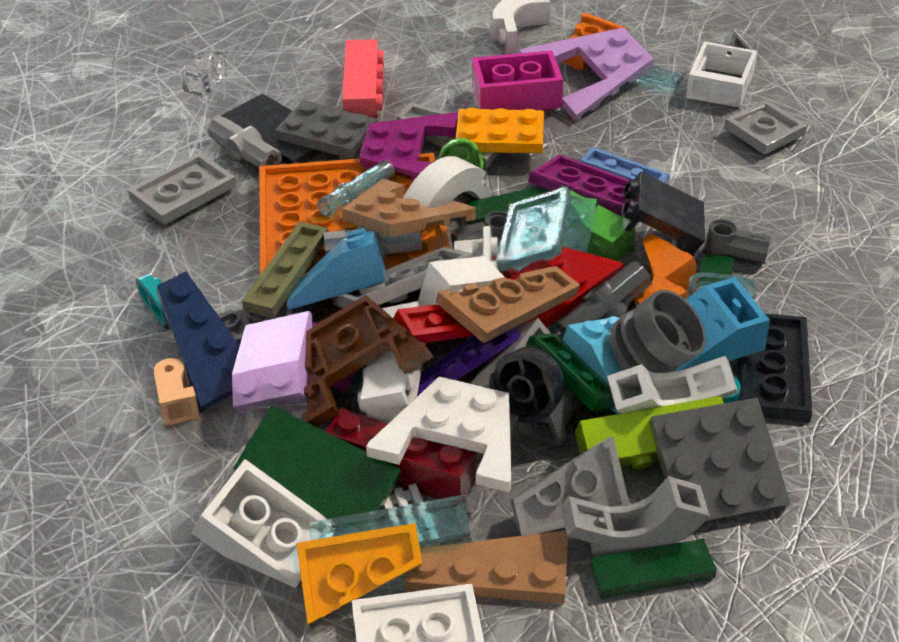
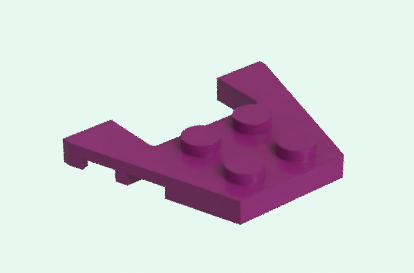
(403, 141)

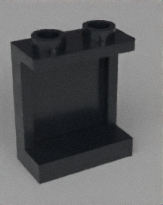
(665, 210)

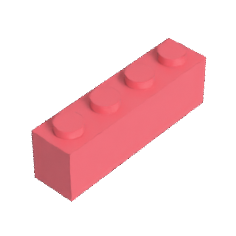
(363, 78)

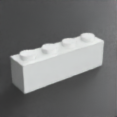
(385, 386)

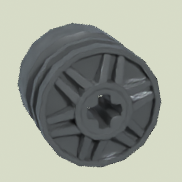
(658, 334)

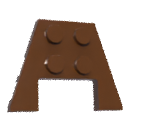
(348, 343)

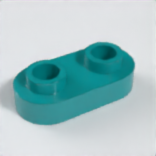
(148, 291)

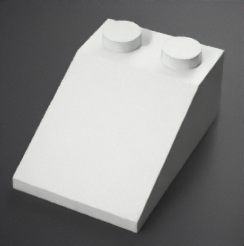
(258, 524)

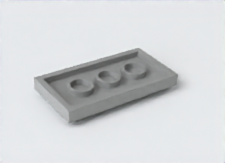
(400, 279)

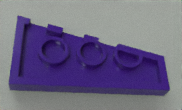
(465, 358)

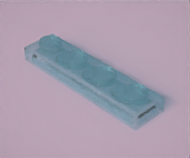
(434, 520)

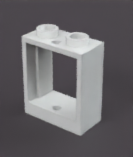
(718, 87)

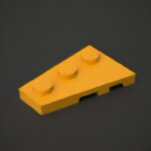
(354, 565)

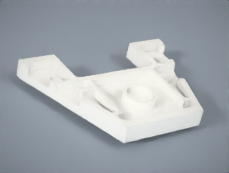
(458, 417)

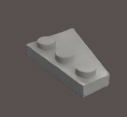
(589, 477)

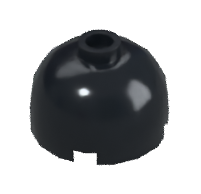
(532, 381)

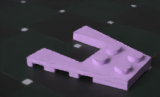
(610, 54)

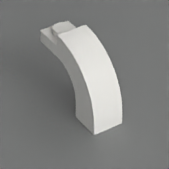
(515, 14)
(446, 180)
(641, 389)

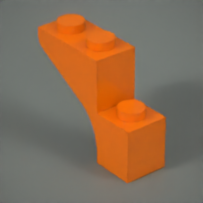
(668, 268)

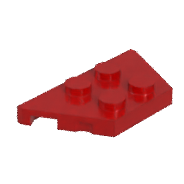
(582, 267)

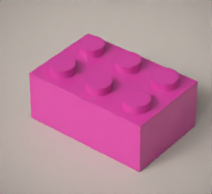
(517, 81)

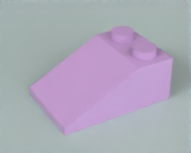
(272, 363)

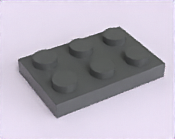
(325, 129)

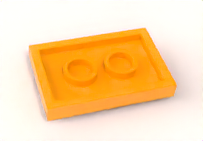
(502, 129)

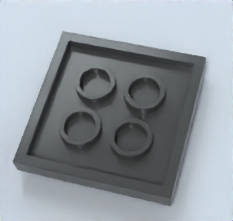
(726, 454)

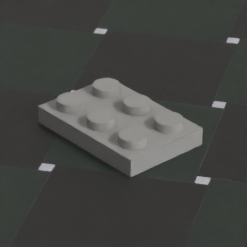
(182, 188)

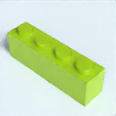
(632, 432)

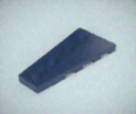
(200, 338)

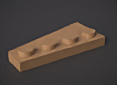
(507, 302)
(498, 568)

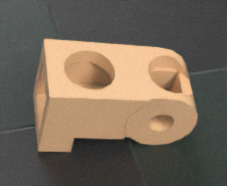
(174, 395)

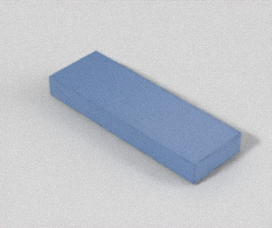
(620, 166)

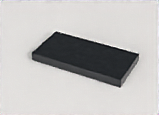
(266, 116)
(780, 371)

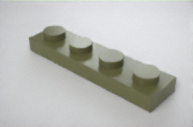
(284, 270)

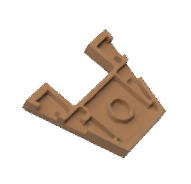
(386, 213)

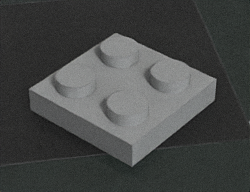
(765, 126)

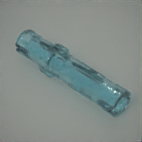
(347, 192)

